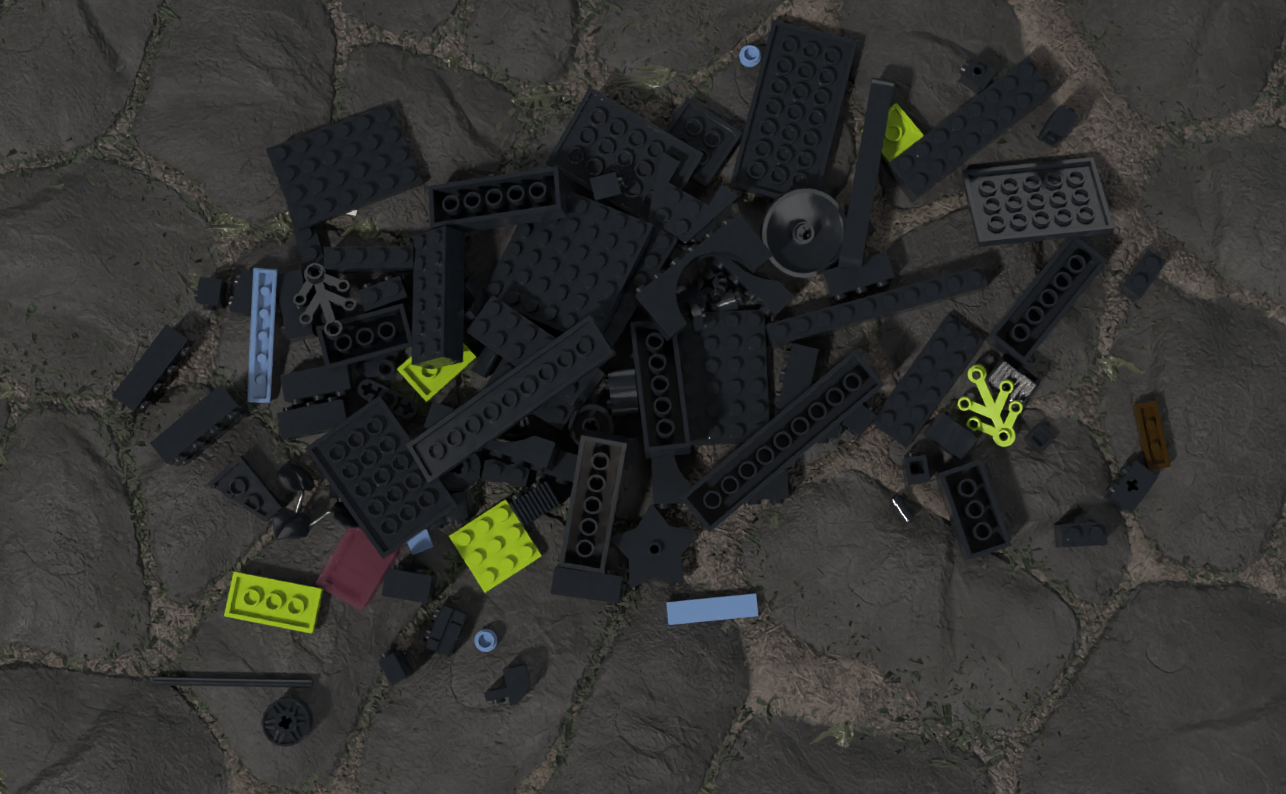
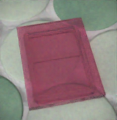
(354, 569)

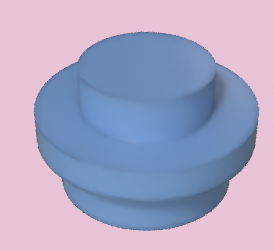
(750, 56)
(486, 640)

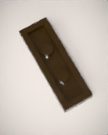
(1151, 435)

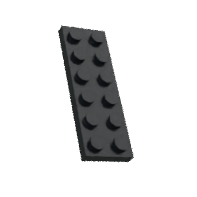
(926, 381)

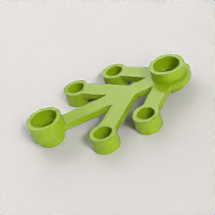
(992, 408)

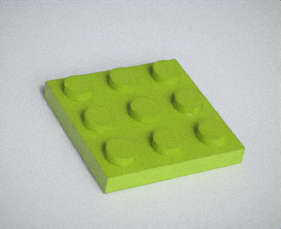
(495, 546)

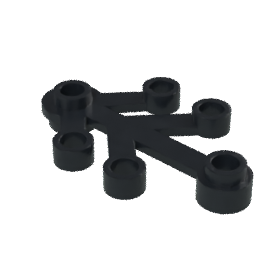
(324, 298)

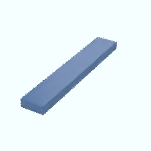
(261, 335)

